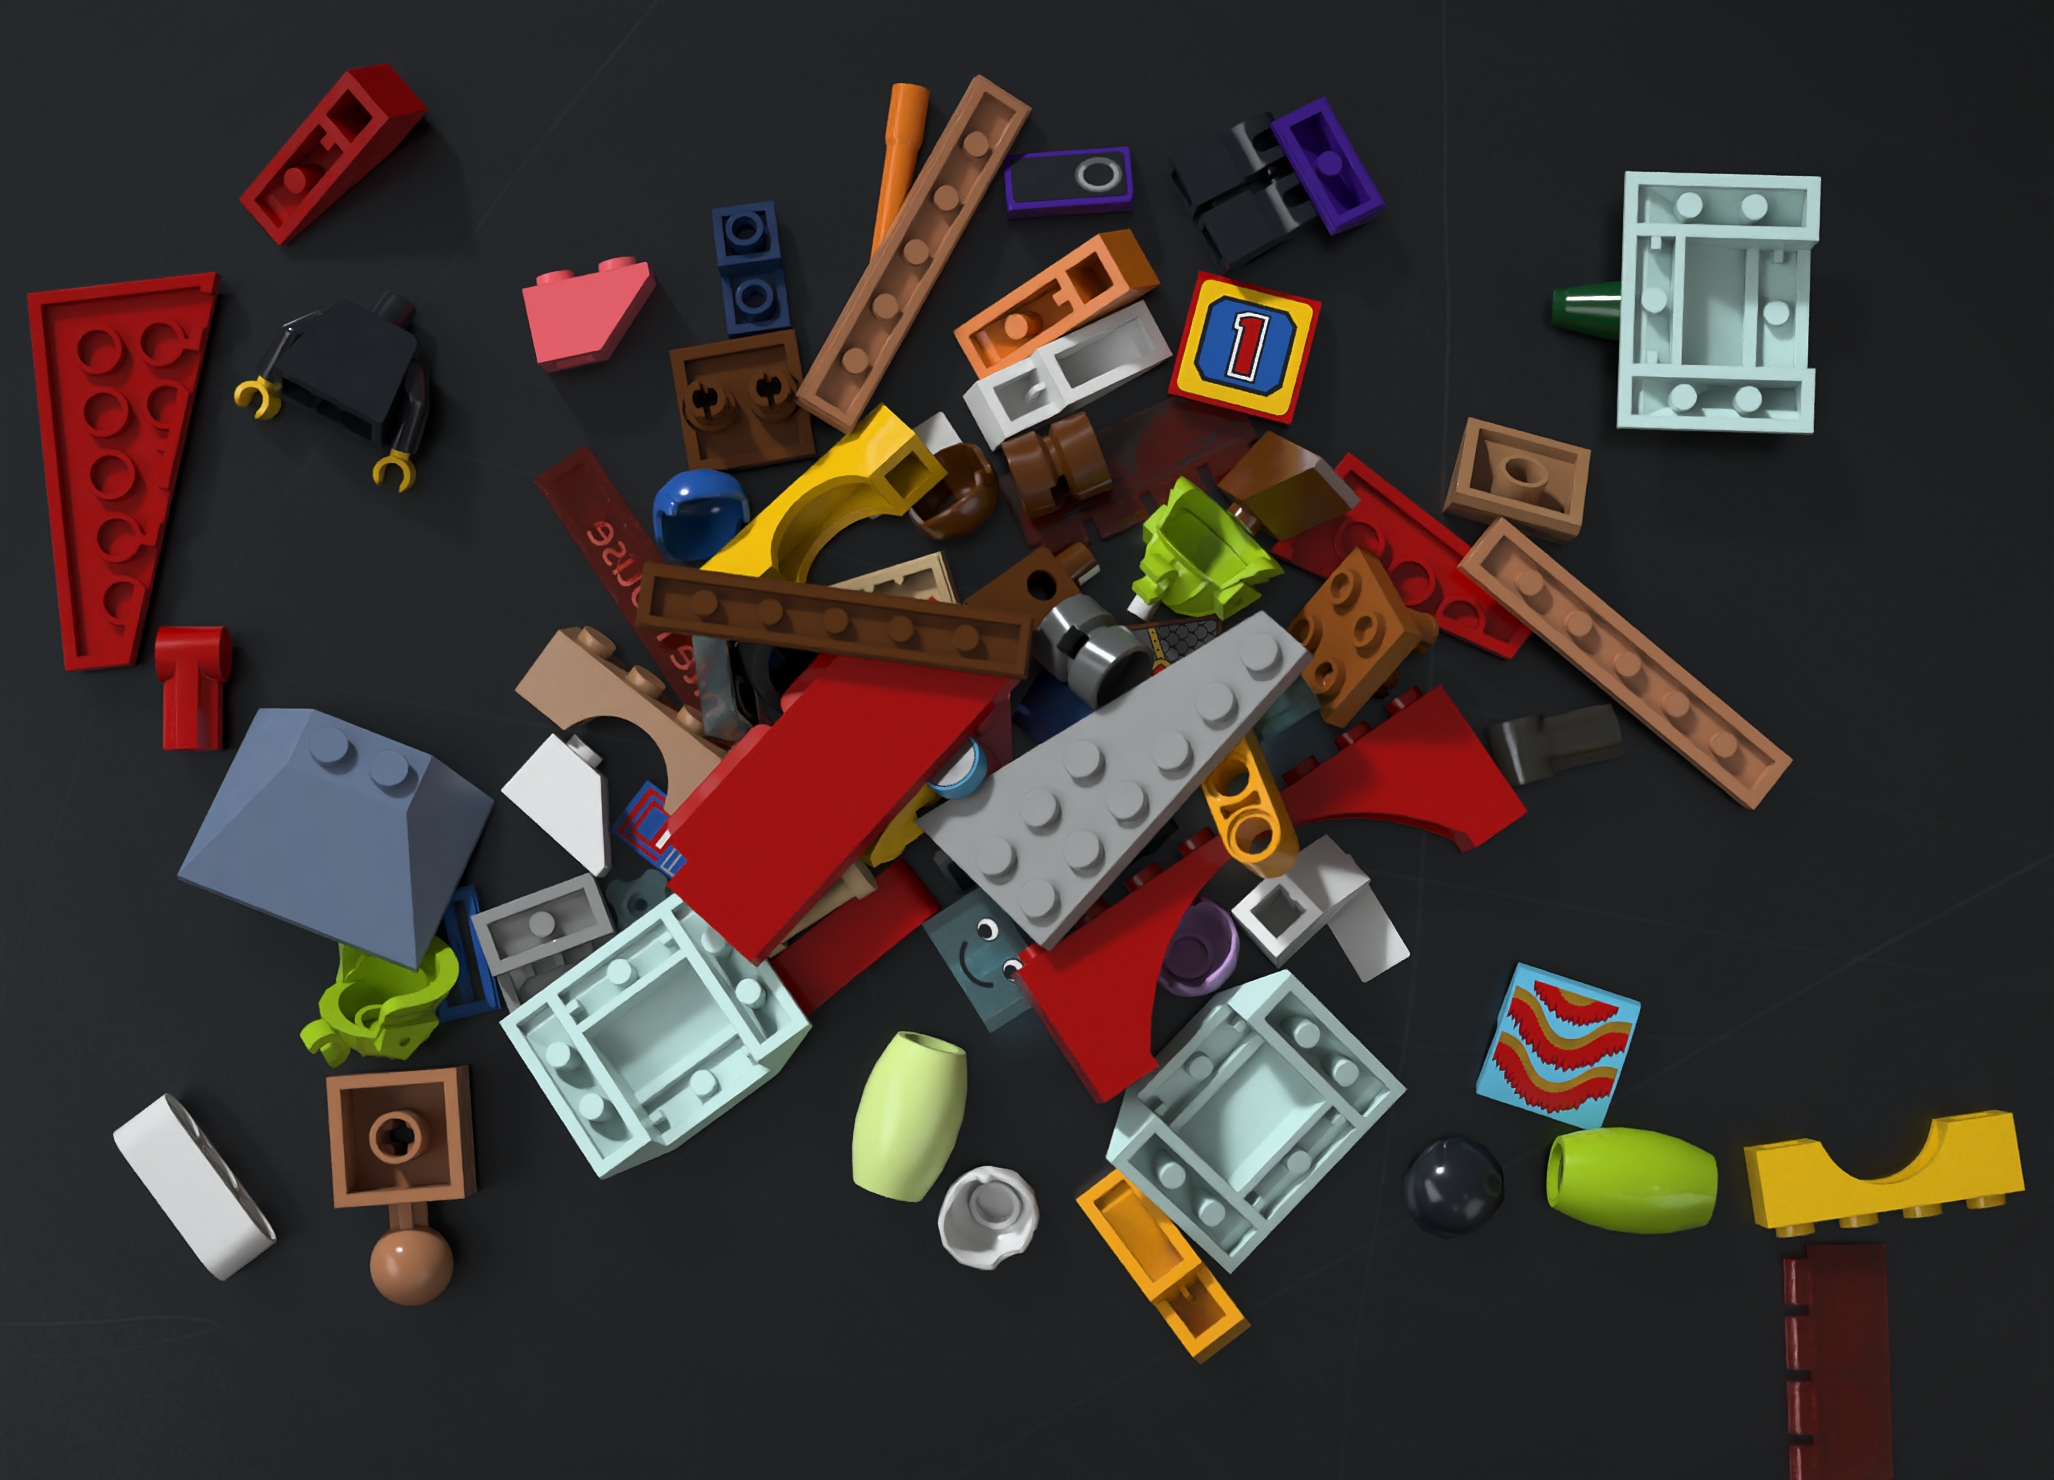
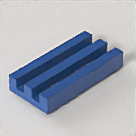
(491, 988)

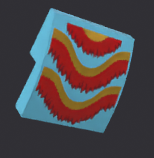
(1558, 1047)

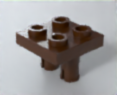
(740, 402)

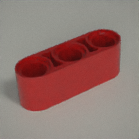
(855, 936)

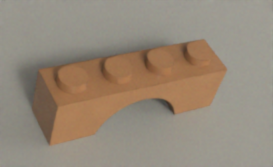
(583, 680)

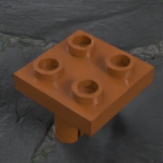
(1358, 636)

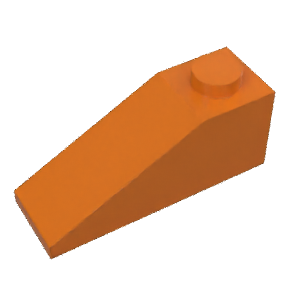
(1058, 301)

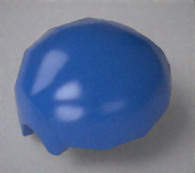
(699, 513)

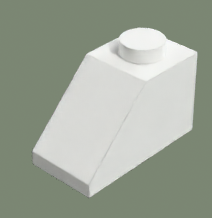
(567, 799)

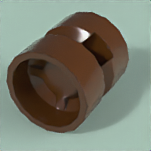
(1057, 465)

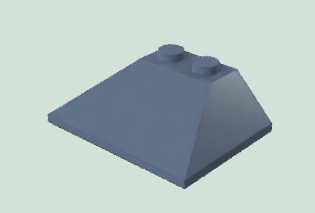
(339, 833)

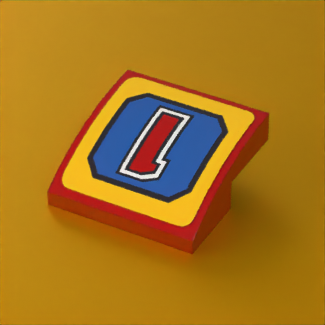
(1244, 348)

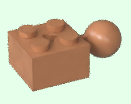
(368, 1168)

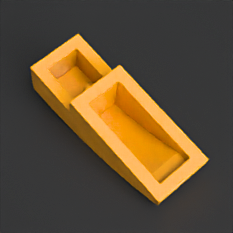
(1164, 1266)

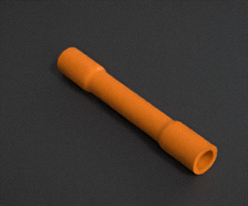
(903, 142)

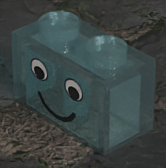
(982, 952)

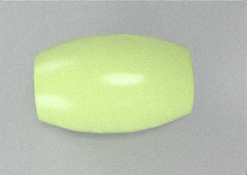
(909, 1116)

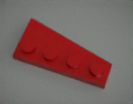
(1416, 555)

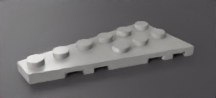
(1088, 800)

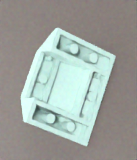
(1717, 302)
(655, 1037)
(1248, 1113)

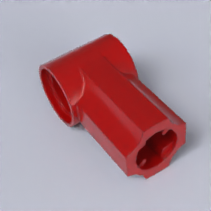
(193, 668)

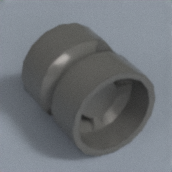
(1091, 652)

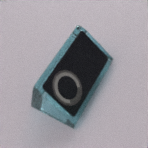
(725, 694)

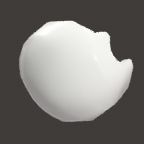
(988, 1217)

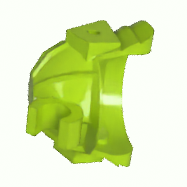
(1201, 557)
(381, 1005)

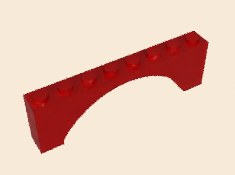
(1102, 978)

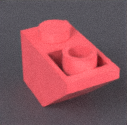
(587, 315)

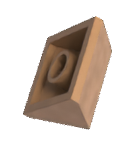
(1521, 478)

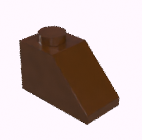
(1284, 489)

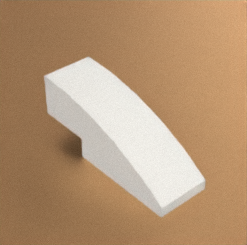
(1067, 374)

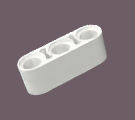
(195, 1187)

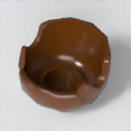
(962, 498)

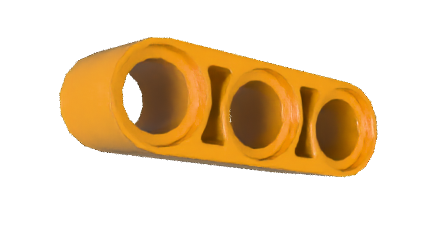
(1251, 811)

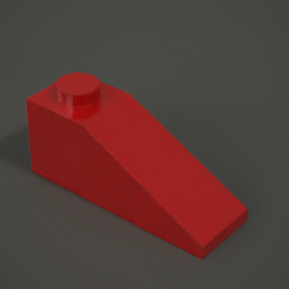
(333, 149)

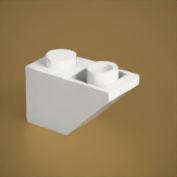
(1295, 906)

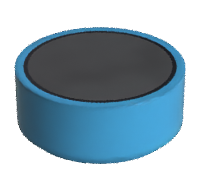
(961, 772)

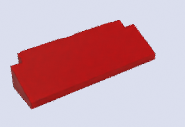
(817, 790)

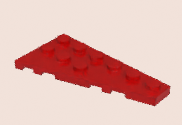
(114, 417)

